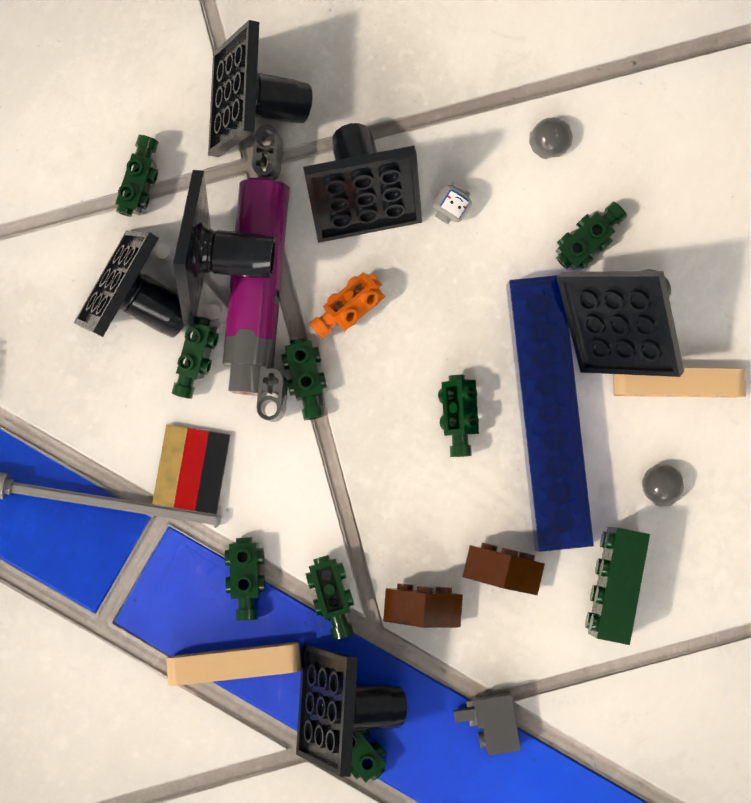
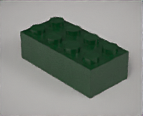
(617, 585)

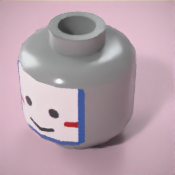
(452, 203)

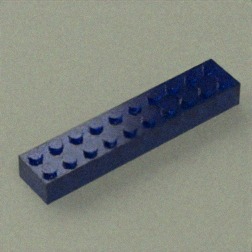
(549, 415)

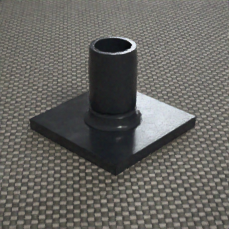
(243, 94)
(363, 187)
(219, 251)
(127, 289)
(621, 322)
(336, 706)

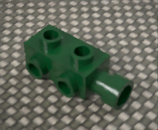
(138, 181)
(587, 239)
(197, 355)
(305, 369)
(459, 413)
(245, 570)
(327, 589)
(362, 750)

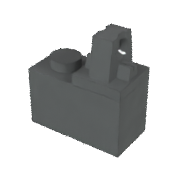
(496, 718)

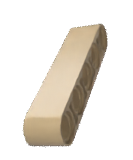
(692, 383)
(233, 664)

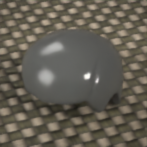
(551, 138)
(663, 485)

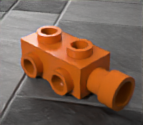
(351, 306)

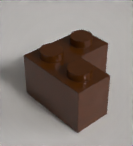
(504, 568)
(423, 606)

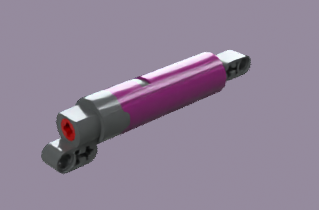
(255, 301)

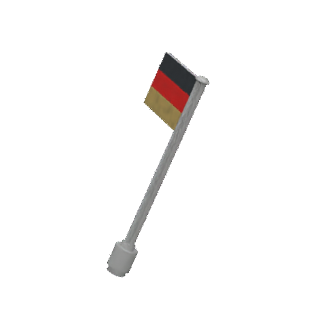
(185, 485)

